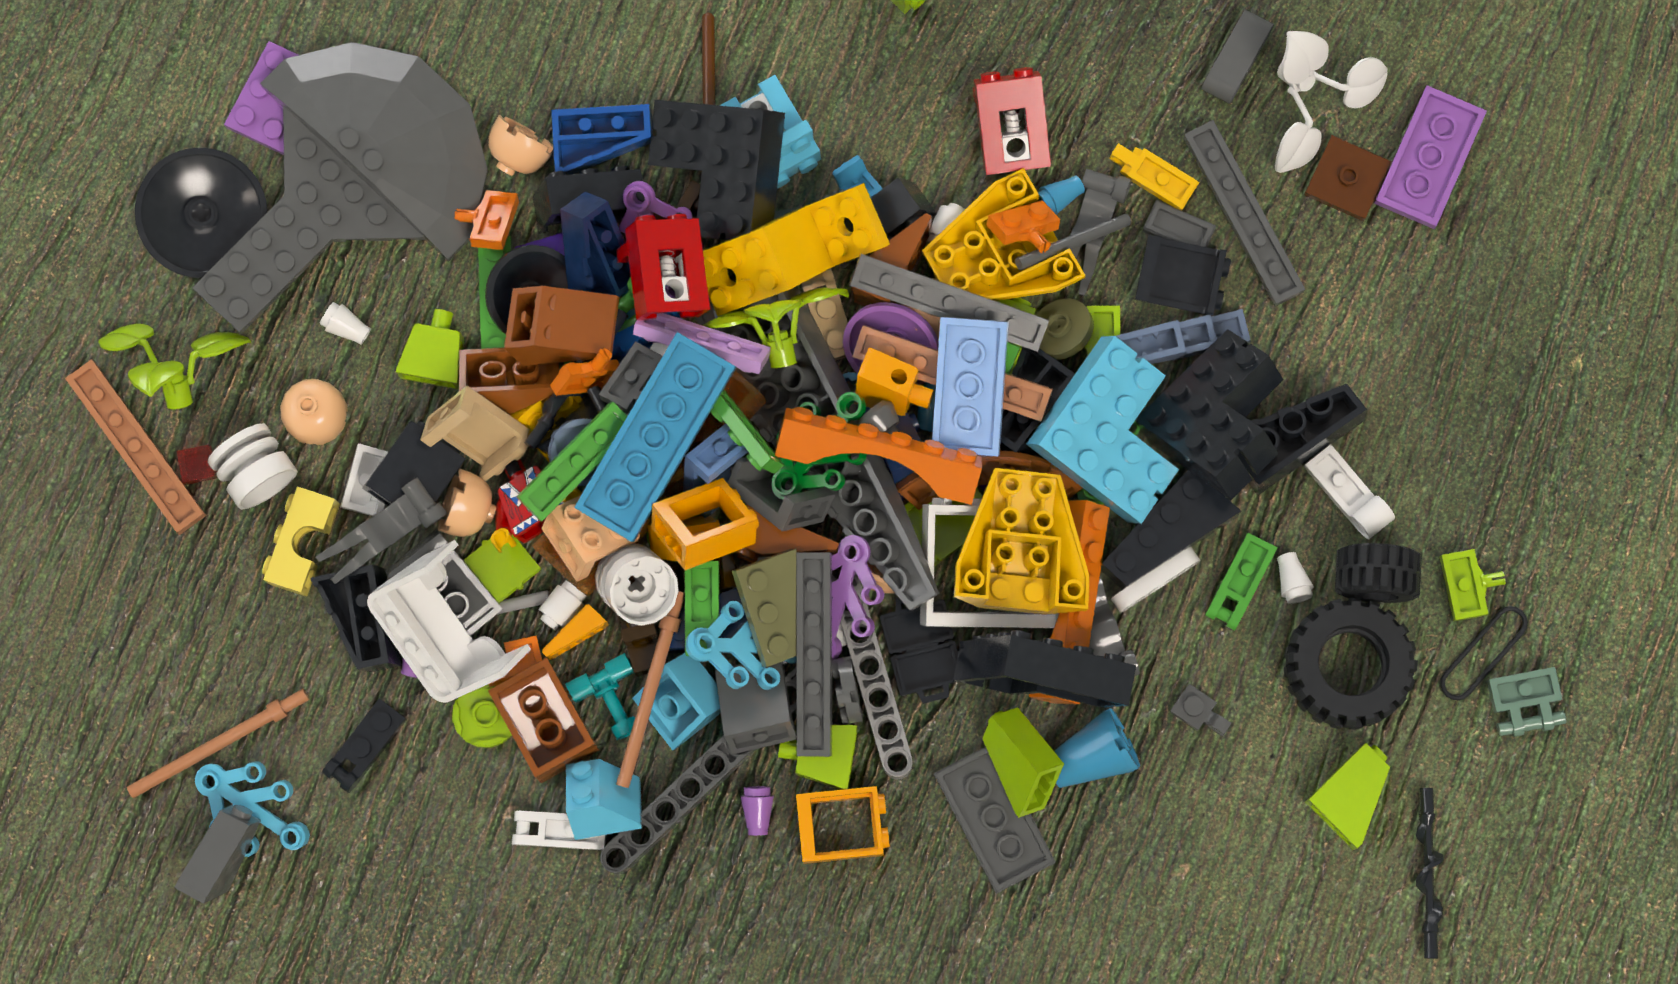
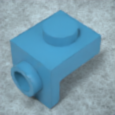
(855, 173)

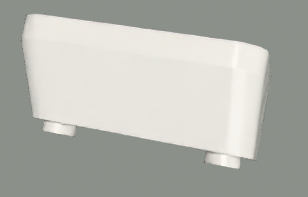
(433, 636)

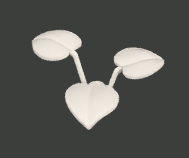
(1303, 56)

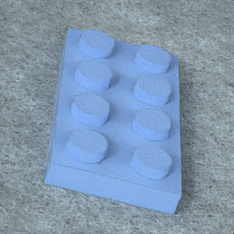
(970, 384)

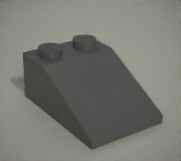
(461, 588)

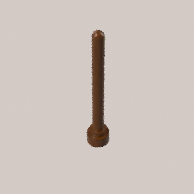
(708, 58)

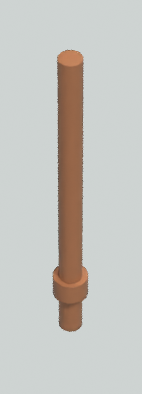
(668, 625)
(275, 711)

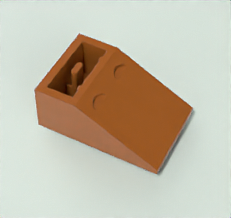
(559, 324)

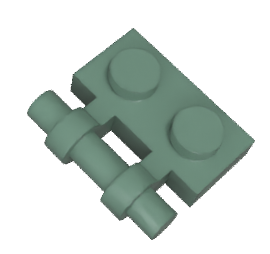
(1522, 691)

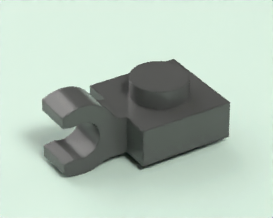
(1196, 709)

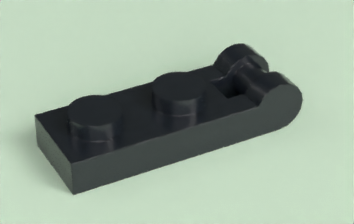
(365, 745)

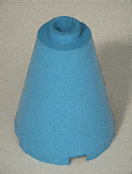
(1097, 752)

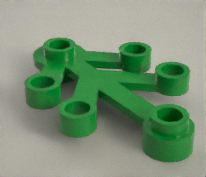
(798, 471)

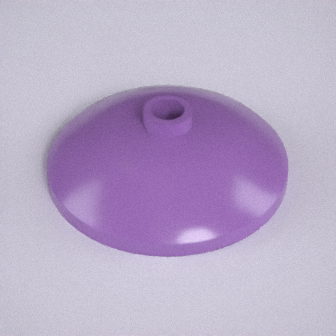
(891, 319)

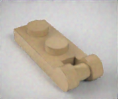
(828, 313)

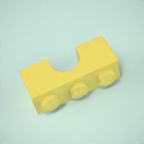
(305, 513)

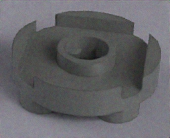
(846, 690)

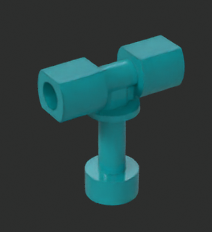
(604, 685)

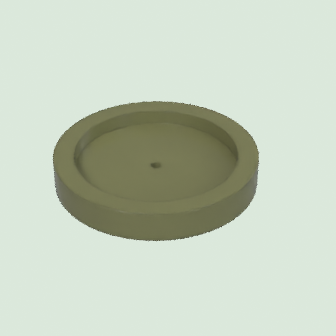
(1068, 328)

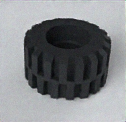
(1378, 572)

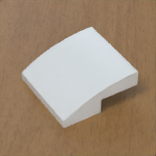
(363, 465)

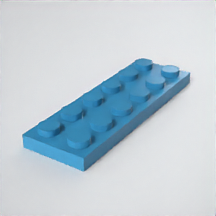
(655, 437)

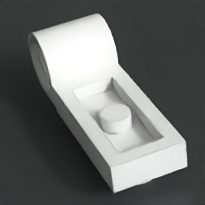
(1349, 493)

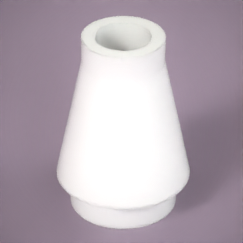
(344, 323)
(1293, 579)

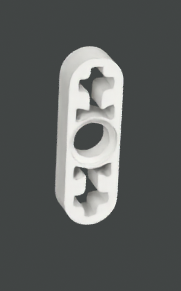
(1155, 579)

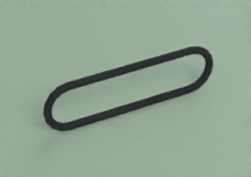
(1495, 661)

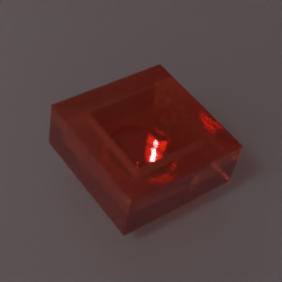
(194, 464)

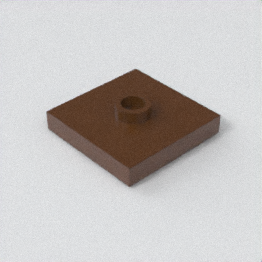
(1347, 178)

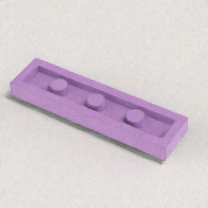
(742, 353)

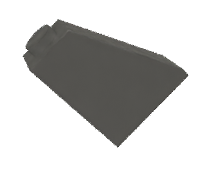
(219, 854)

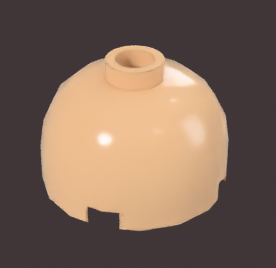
(517, 147)
(313, 411)
(466, 505)

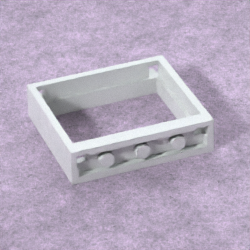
(928, 617)

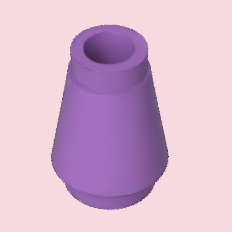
(757, 809)

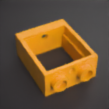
(710, 545)
(806, 827)

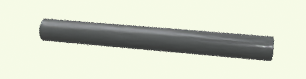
(1074, 241)

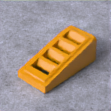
(580, 627)

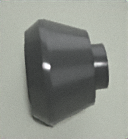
(882, 416)

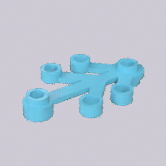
(739, 646)
(249, 800)

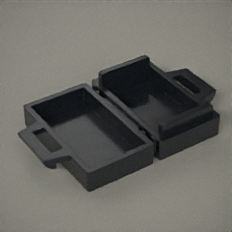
(925, 662)

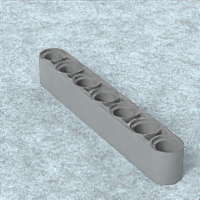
(870, 683)

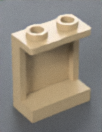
(478, 431)

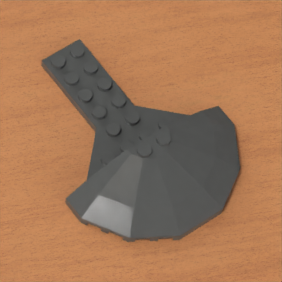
(368, 156)

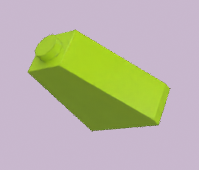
(1022, 761)
(1351, 794)

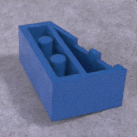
(598, 134)

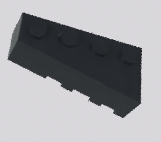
(1176, 522)

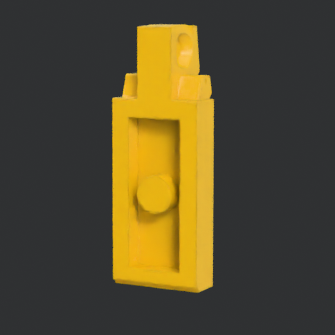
(1155, 175)

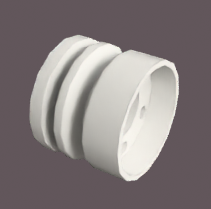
(252, 466)
(651, 593)

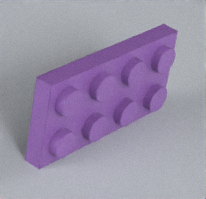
(1430, 157)

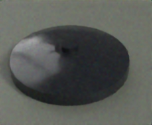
(196, 209)

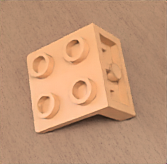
(580, 538)

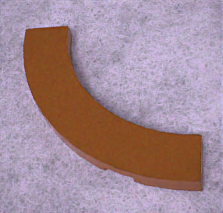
(920, 492)

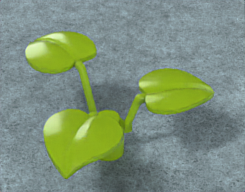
(782, 348)
(168, 374)

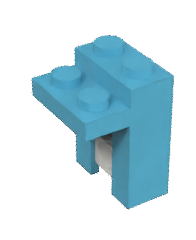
(798, 148)

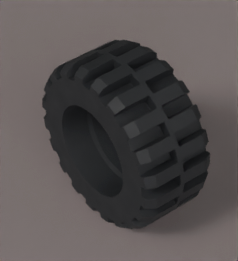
(1388, 640)

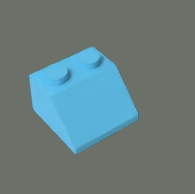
(684, 700)
(598, 804)

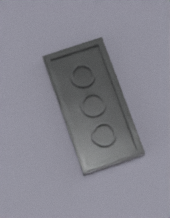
(1002, 842)

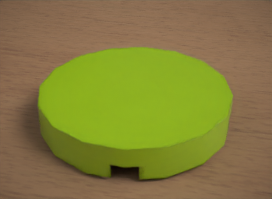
(479, 719)

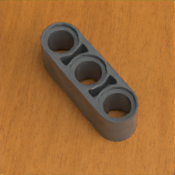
(1237, 56)

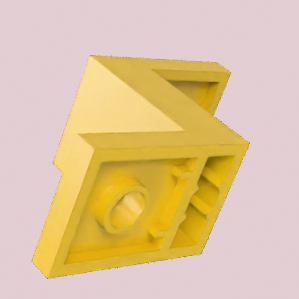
(792, 249)

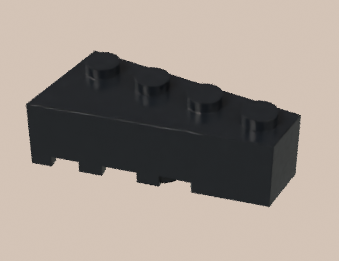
(1305, 431)

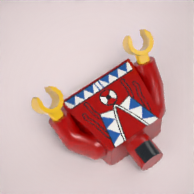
(511, 514)

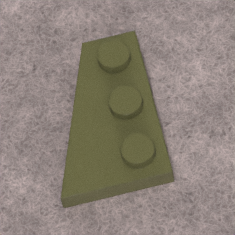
(770, 605)

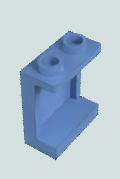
(711, 461)

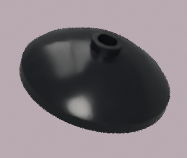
(520, 269)

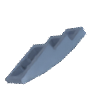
(1184, 338)

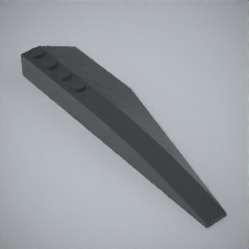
(869, 499)

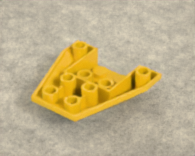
(978, 262)
(1023, 548)

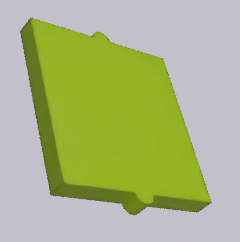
(502, 571)

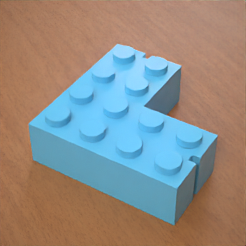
(1090, 433)

